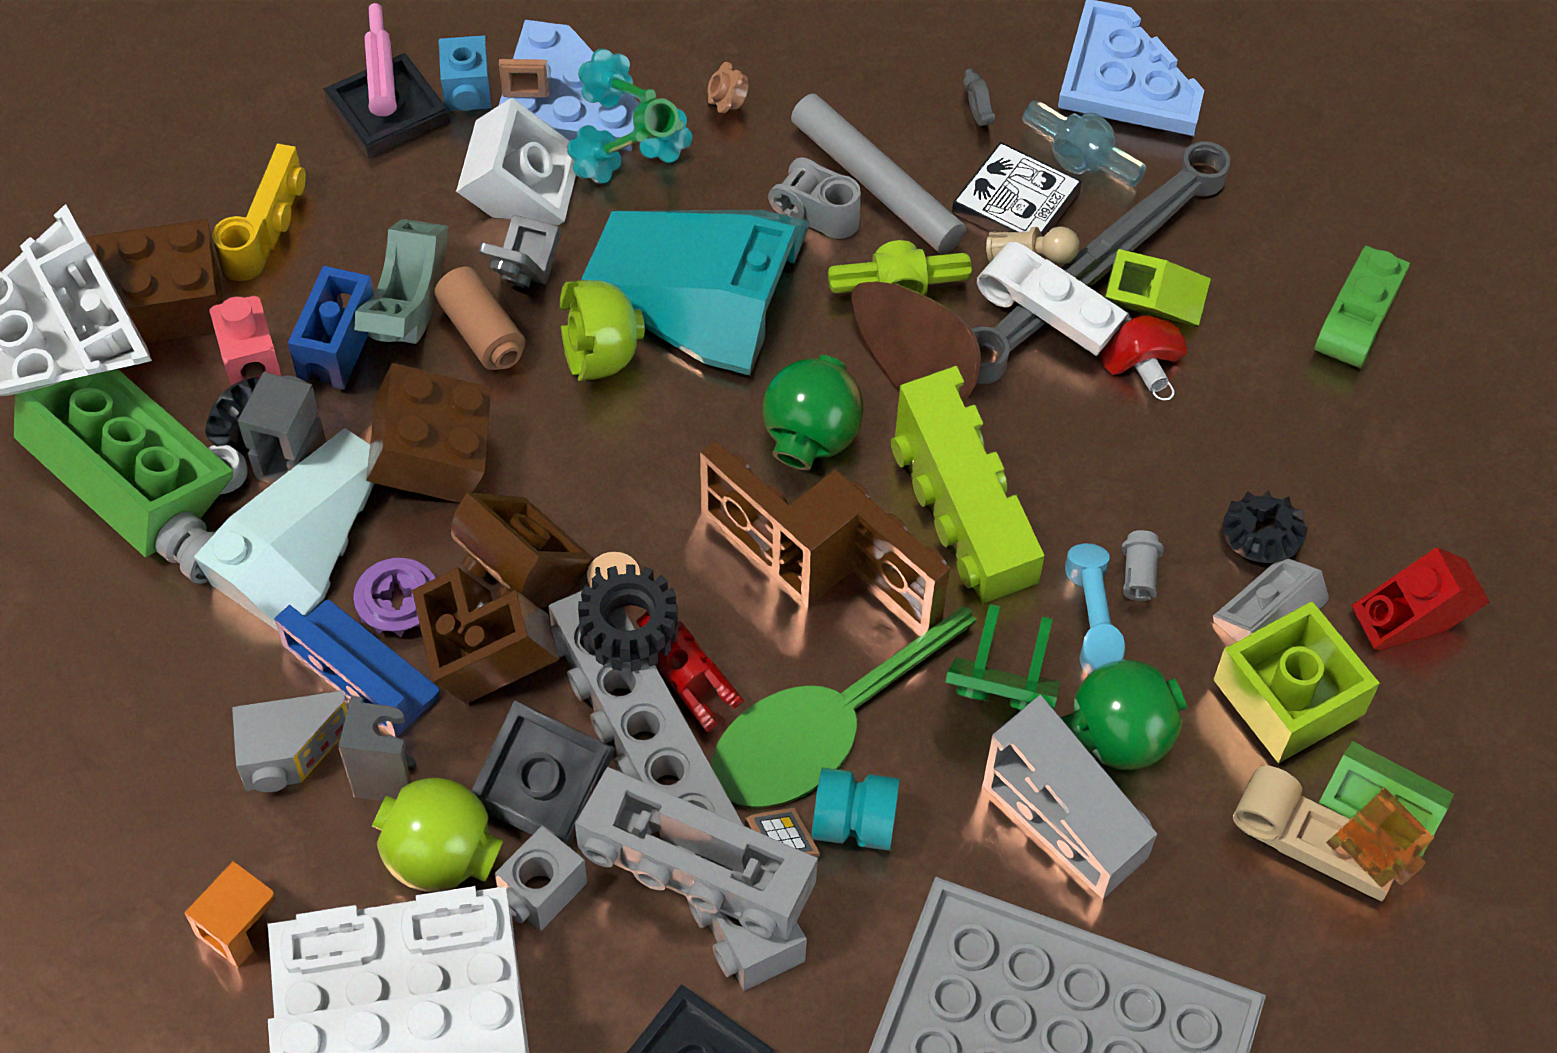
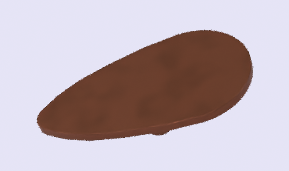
(915, 334)

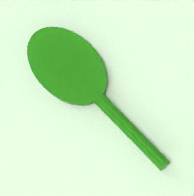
(785, 739)

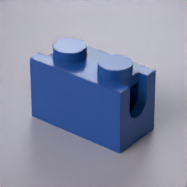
(325, 332)

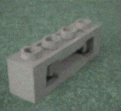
(617, 832)

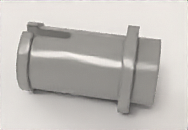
(1142, 556)

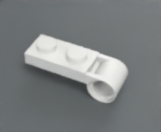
(1051, 295)

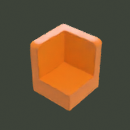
(228, 911)

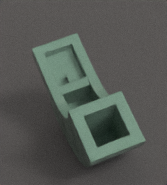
(407, 283)

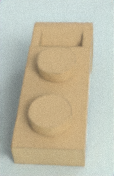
(1299, 828)

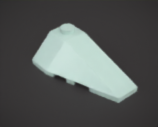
(291, 533)

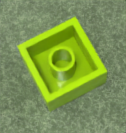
(1295, 681)

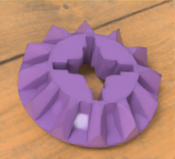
(376, 587)

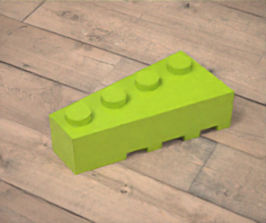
(964, 487)

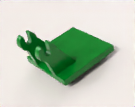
(977, 680)

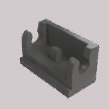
(372, 761)

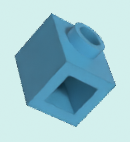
(464, 82)

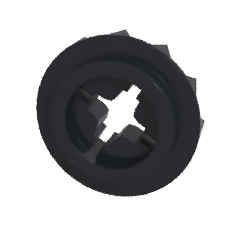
(222, 423)
(1270, 543)

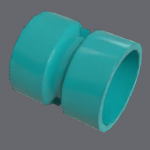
(855, 808)

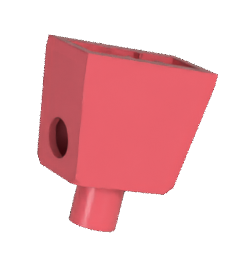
(243, 337)

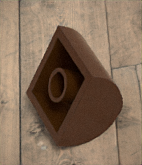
(517, 547)

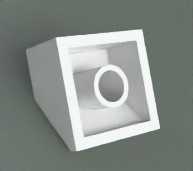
(517, 166)

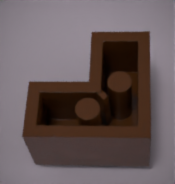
(477, 641)

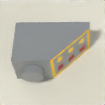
(286, 738)

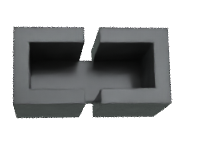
(280, 425)

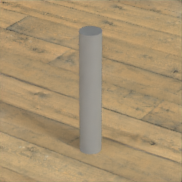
(878, 174)

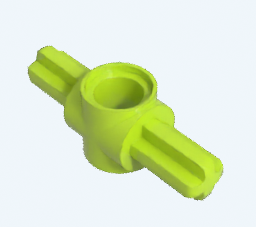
(903, 265)

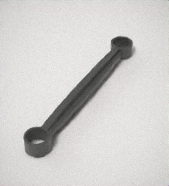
(1098, 256)

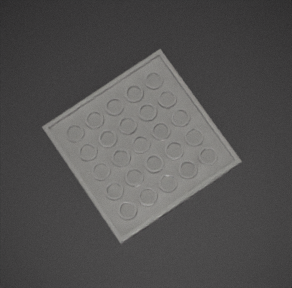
(1026, 983)

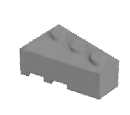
(1066, 798)

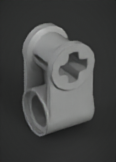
(819, 196)

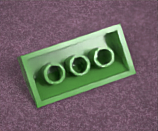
(119, 453)

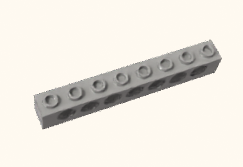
(668, 753)

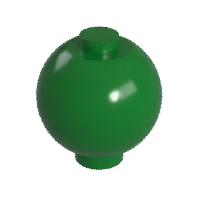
(812, 410)
(1127, 714)

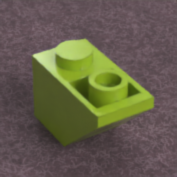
(1157, 288)

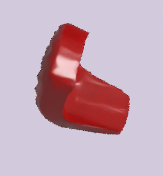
(1142, 340)

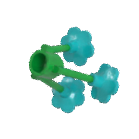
(656, 121)

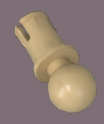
(1058, 245)

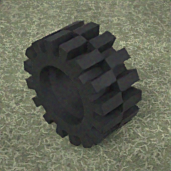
(624, 591)

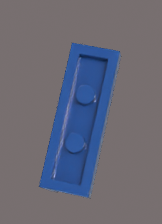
(356, 661)

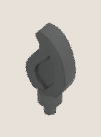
(978, 98)

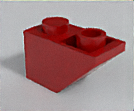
(1420, 600)

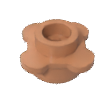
(727, 88)

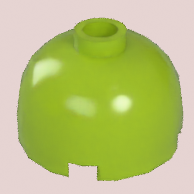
(599, 328)

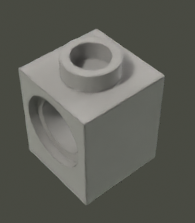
(548, 857)

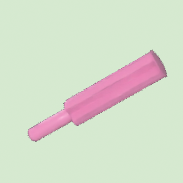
(379, 65)

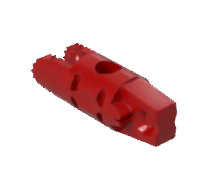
(694, 675)

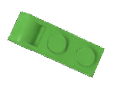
(1361, 306)

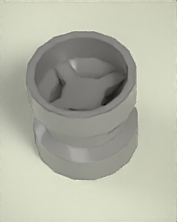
(180, 542)

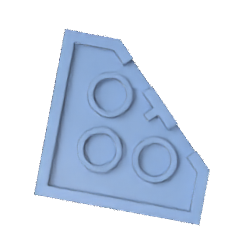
(1127, 73)
(565, 107)

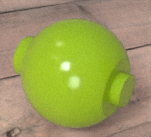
(435, 835)

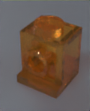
(1384, 839)

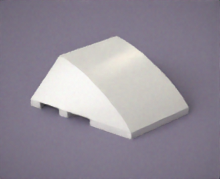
(61, 313)

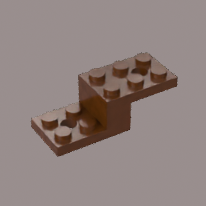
(824, 537)

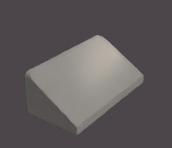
(1271, 596)

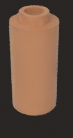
(480, 318)

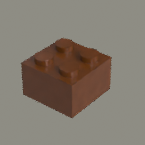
(429, 433)

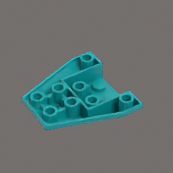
(700, 275)

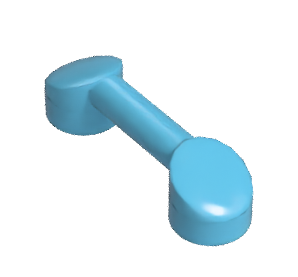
(1103, 643)

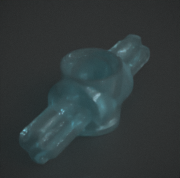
(1084, 143)

